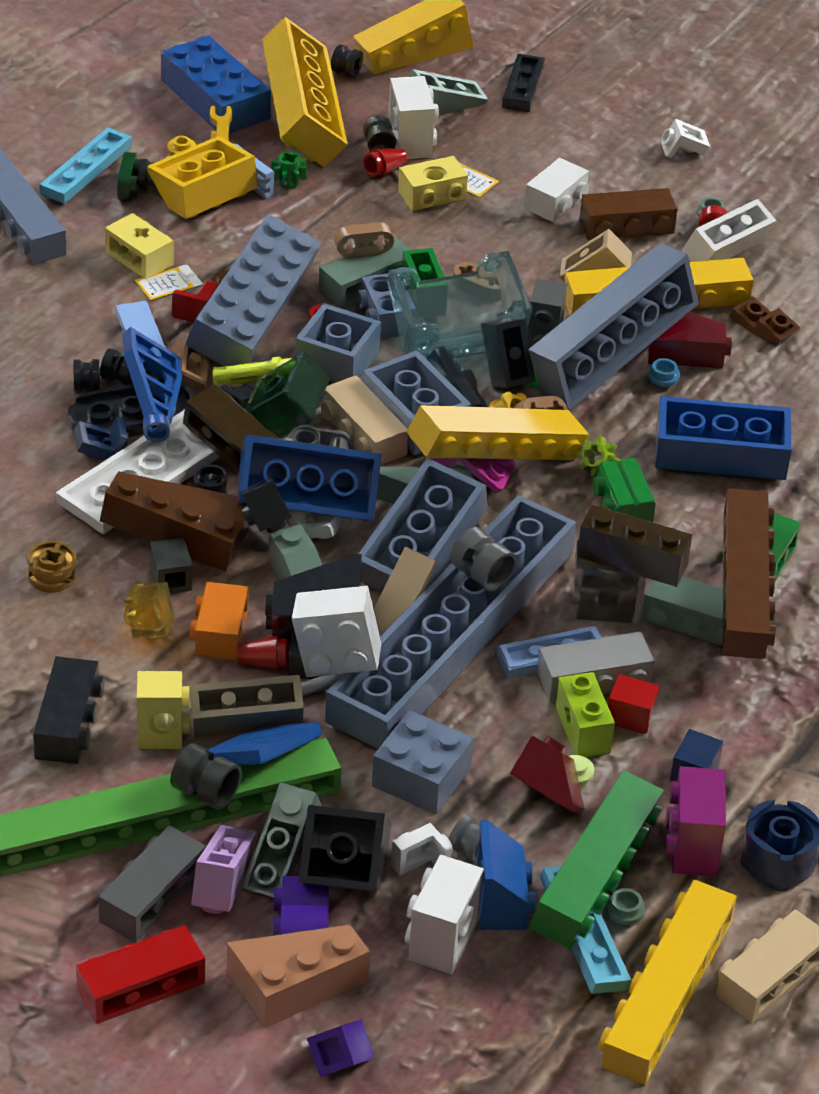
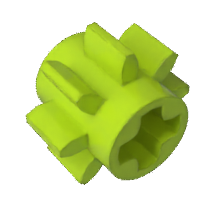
(596, 448)

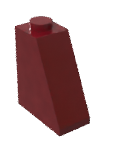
(692, 342)

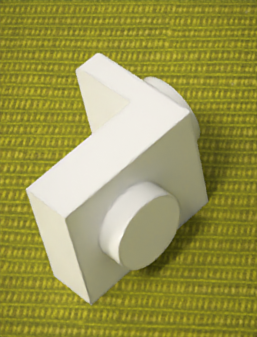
(316, 524)
(418, 848)

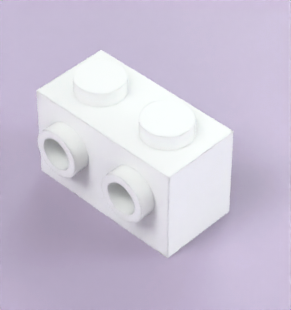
(556, 189)

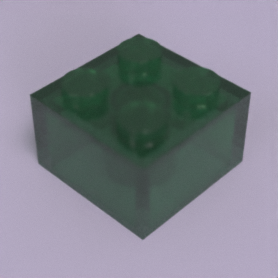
(288, 395)

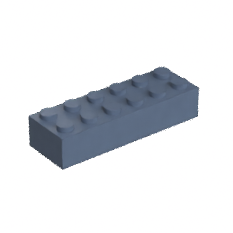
(253, 293)
(614, 325)

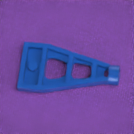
(143, 353)

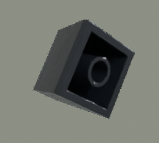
(333, 575)
(344, 848)

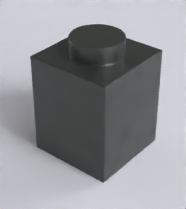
(171, 564)

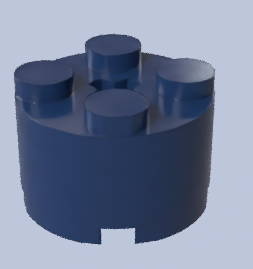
(781, 844)

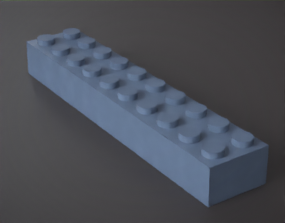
(449, 627)

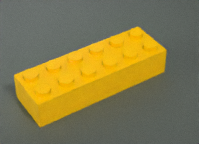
(304, 93)

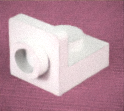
(684, 136)

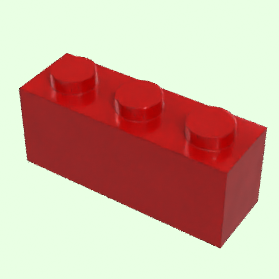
(140, 974)

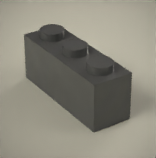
(150, 884)

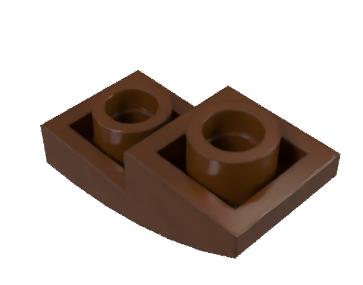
(758, 320)

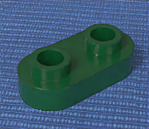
(128, 176)

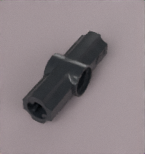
(461, 379)

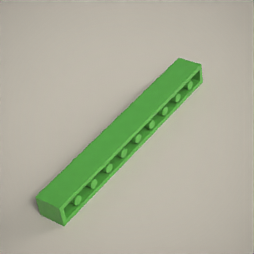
(148, 807)

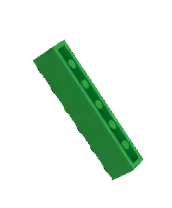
(597, 859)

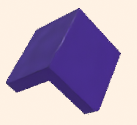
(340, 1047)

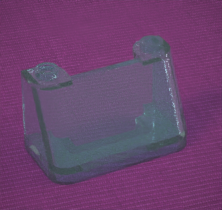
(453, 307)

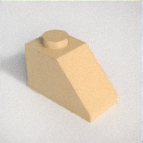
(602, 252)

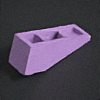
(222, 869)

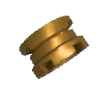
(51, 566)

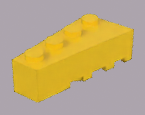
(415, 35)

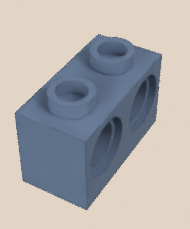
(377, 303)

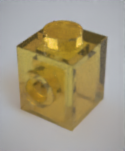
(149, 611)

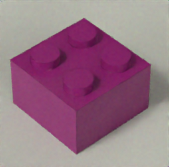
(696, 821)

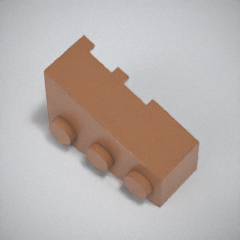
(297, 969)

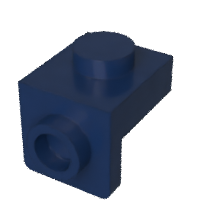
(101, 442)

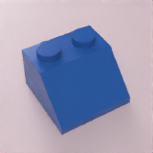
(505, 881)

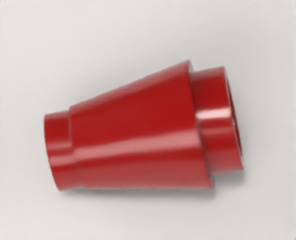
(383, 161)
(265, 652)

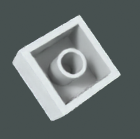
(413, 116)
(336, 631)
(444, 913)

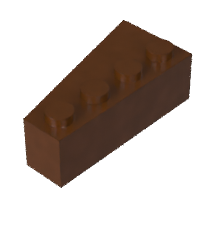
(169, 510)

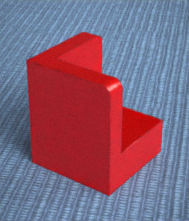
(189, 305)
(632, 703)

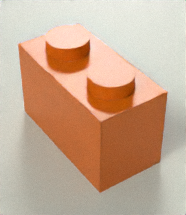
(220, 620)

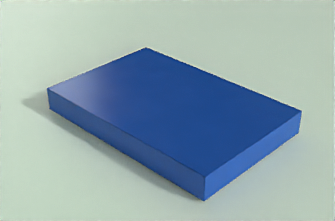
(266, 743)

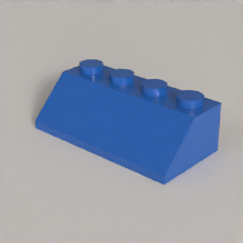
(313, 476)

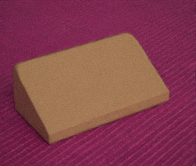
(193, 364)

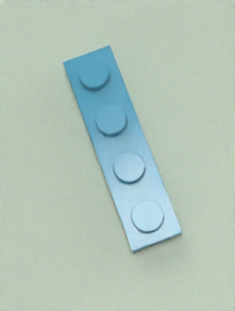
(85, 165)
(596, 953)

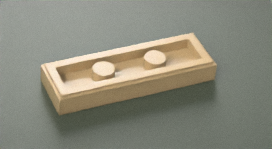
(403, 587)

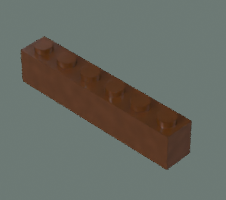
(746, 574)

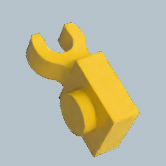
(221, 122)

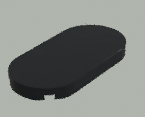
(104, 405)

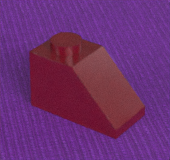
(550, 772)

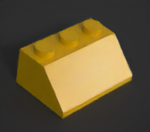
(204, 176)

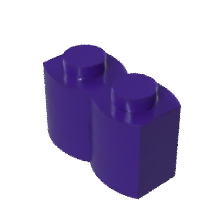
(301, 906)

